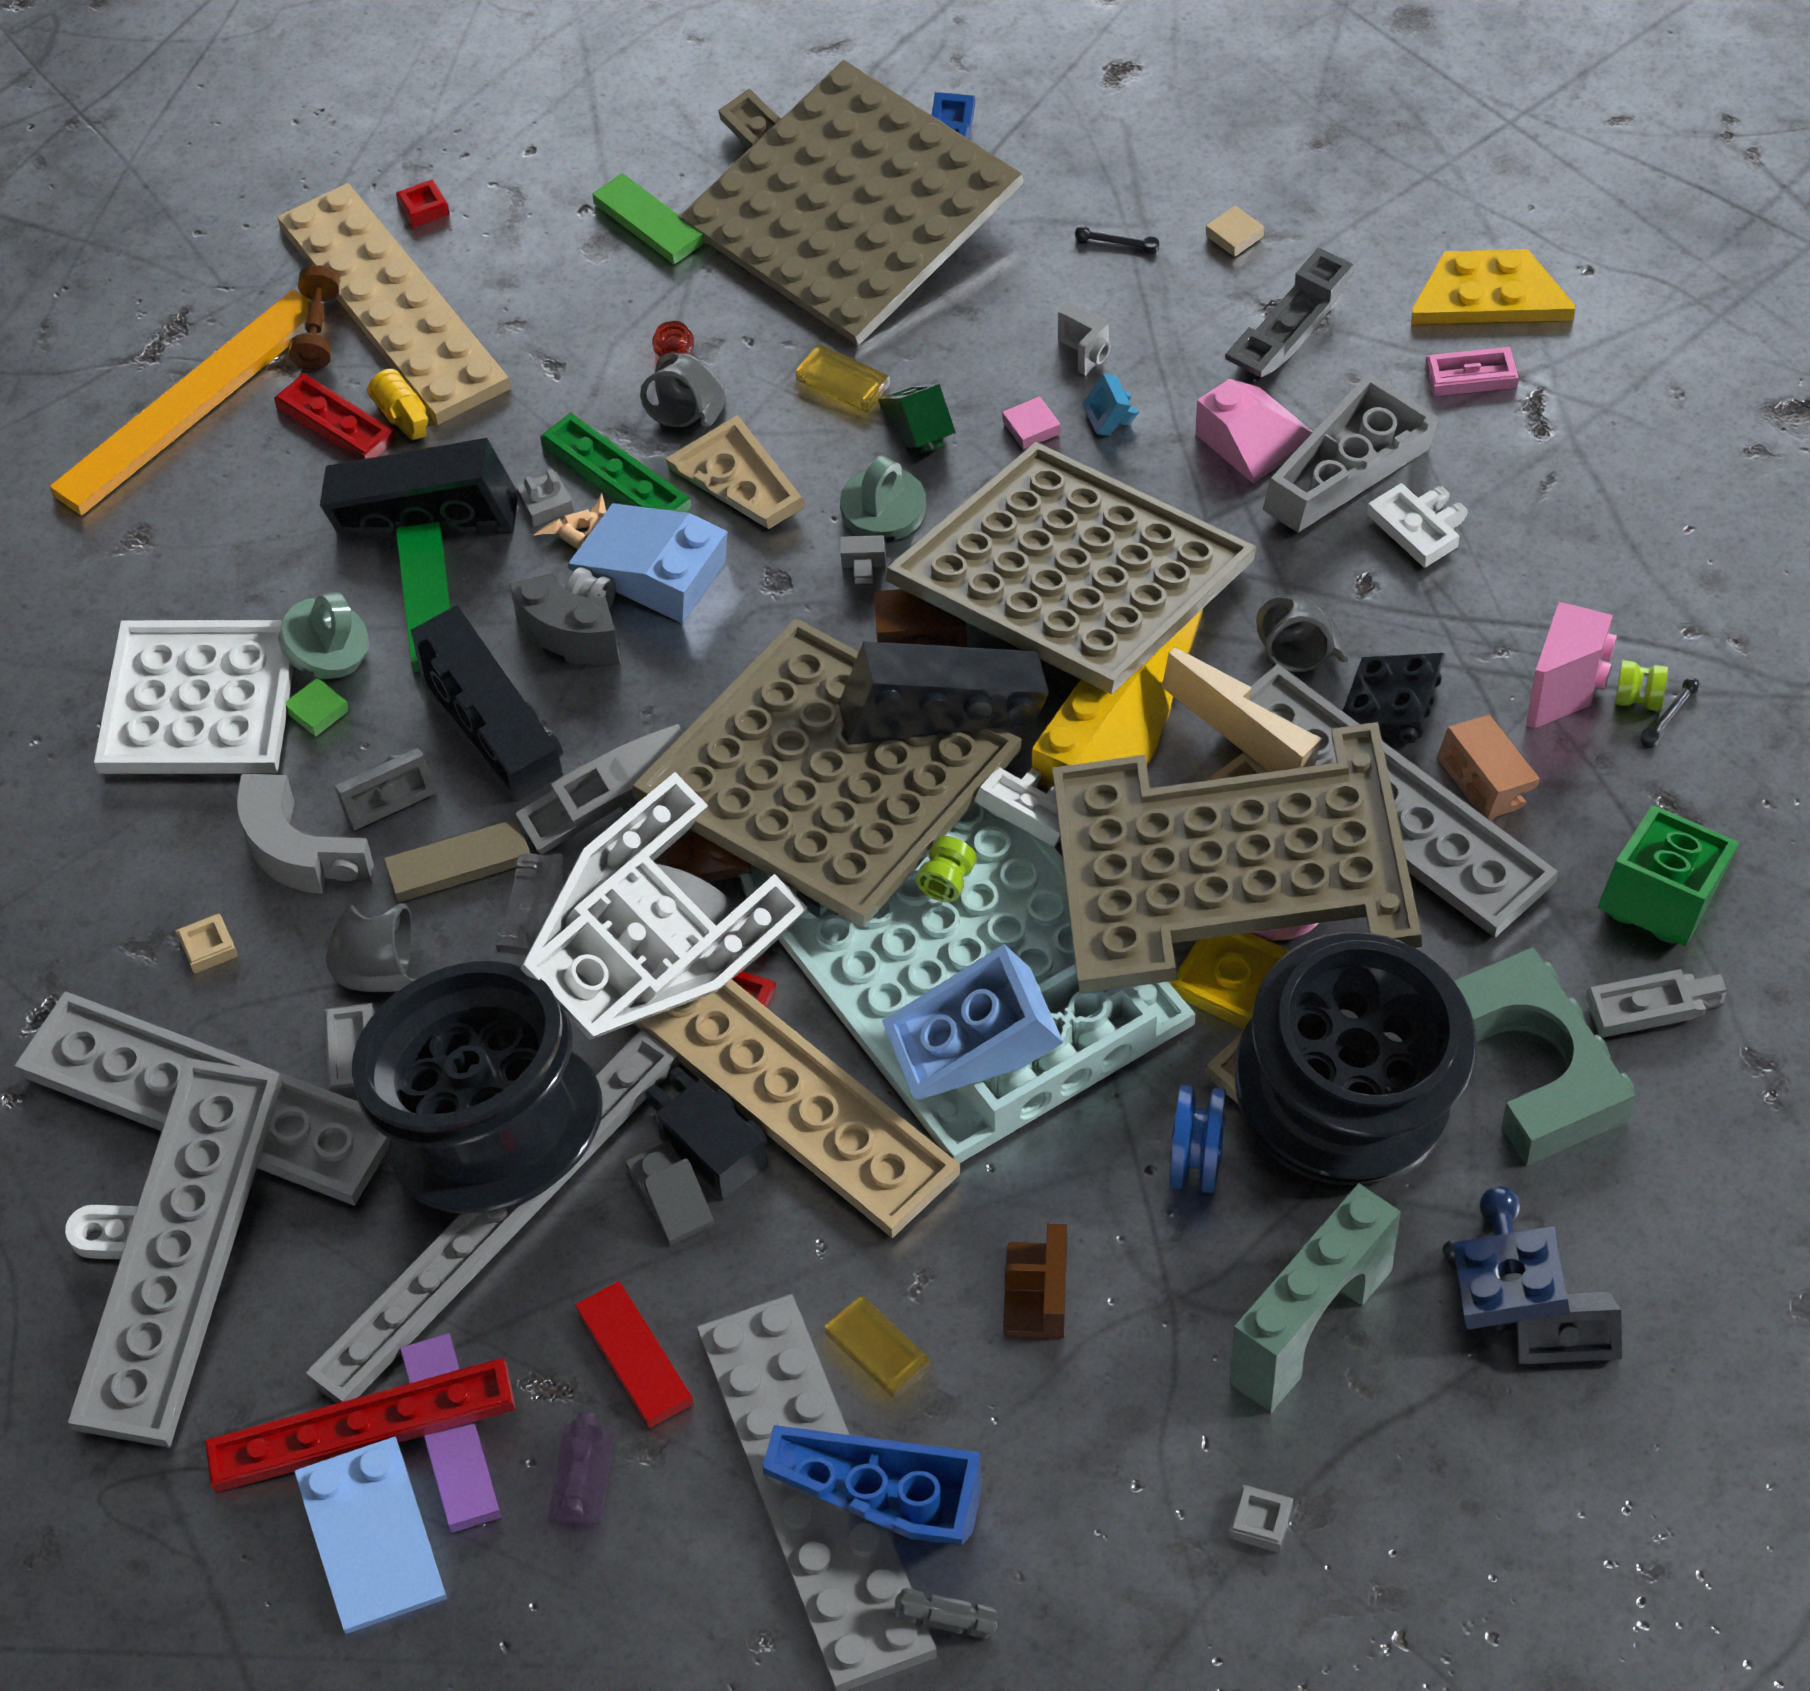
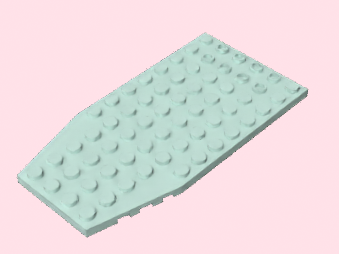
(918, 942)

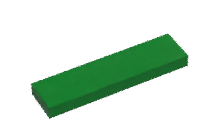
(611, 466)
(422, 576)

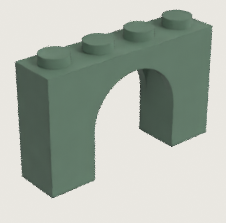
(1589, 1096)
(1346, 1255)

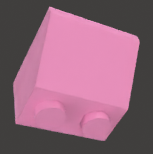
(1571, 663)

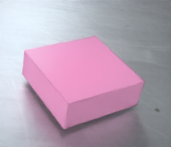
(1031, 422)

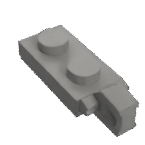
(1653, 1001)

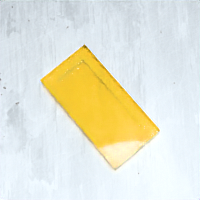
(842, 378)
(878, 1347)

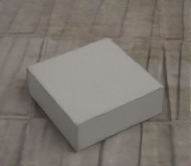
(1260, 1518)

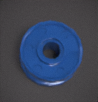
(1197, 1138)

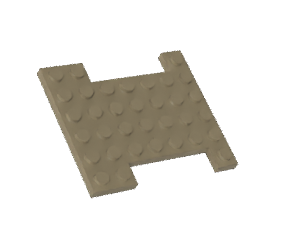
(1227, 857)

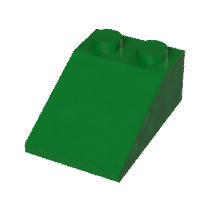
(1667, 875)

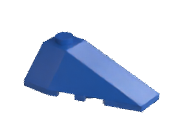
(896, 1484)

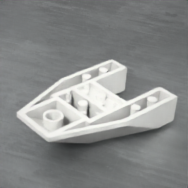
(629, 938)

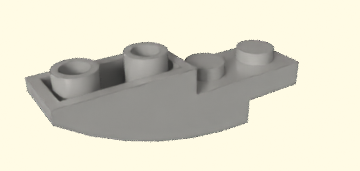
(593, 790)

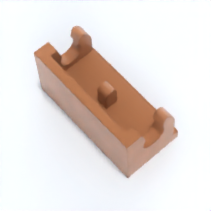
(1486, 766)

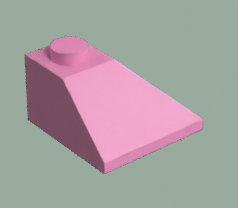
(1248, 428)

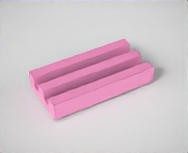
(1473, 376)

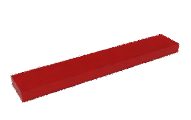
(359, 1422)

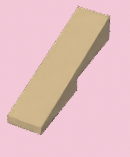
(1227, 708)

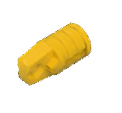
(399, 403)

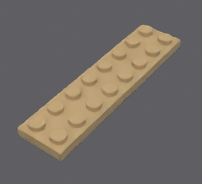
(395, 304)
(807, 1104)

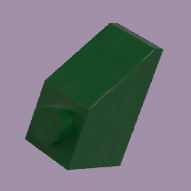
(919, 416)

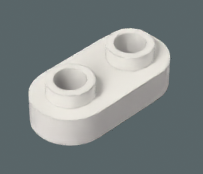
(110, 1219)

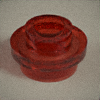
(672, 337)

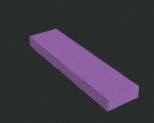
(457, 1451)

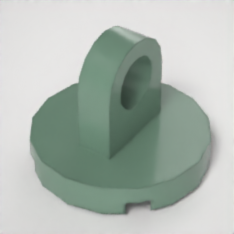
(883, 501)
(324, 636)

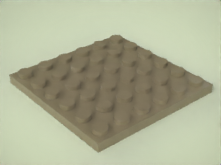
(851, 201)
(1071, 566)
(802, 800)

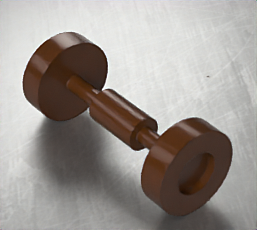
(310, 349)

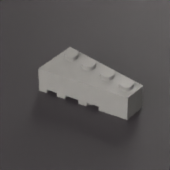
(1350, 451)

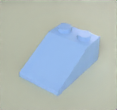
(655, 556)
(973, 1026)
(370, 1535)

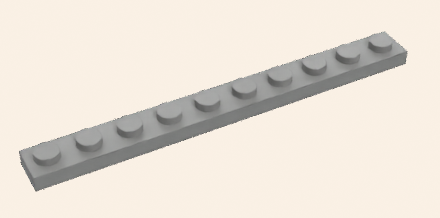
(471, 1243)

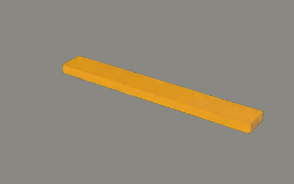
(182, 405)

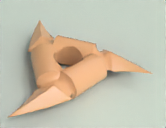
(568, 526)

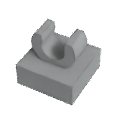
(544, 498)
(862, 555)

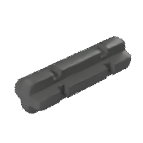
(945, 1613)

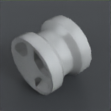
(584, 584)

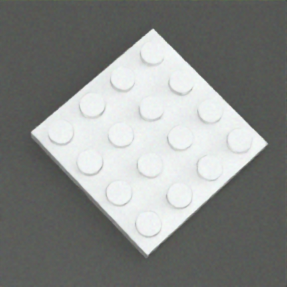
(195, 698)

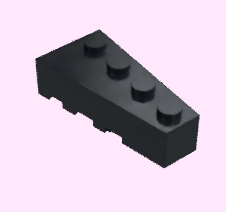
(442, 484)
(938, 690)
(485, 704)

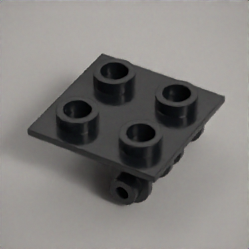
(1395, 692)

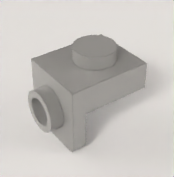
(1085, 333)

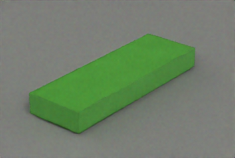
(648, 218)

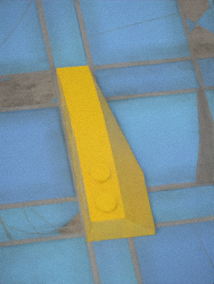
(1113, 726)

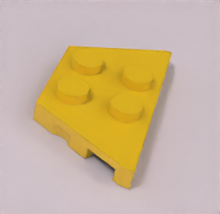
(1491, 289)

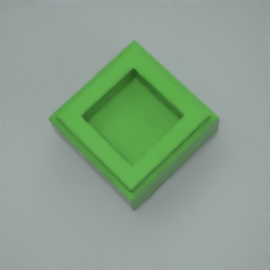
(316, 707)

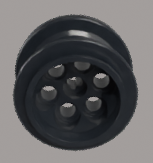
(476, 1087)
(1305, 1094)

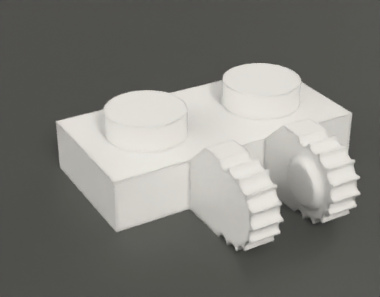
(1414, 522)
(1022, 803)

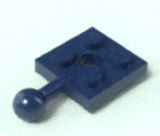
(1486, 1260)

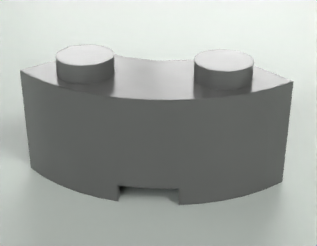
(565, 621)

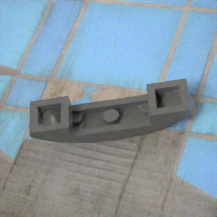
(1295, 317)

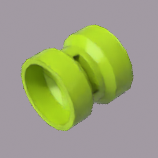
(1631, 682)
(944, 873)

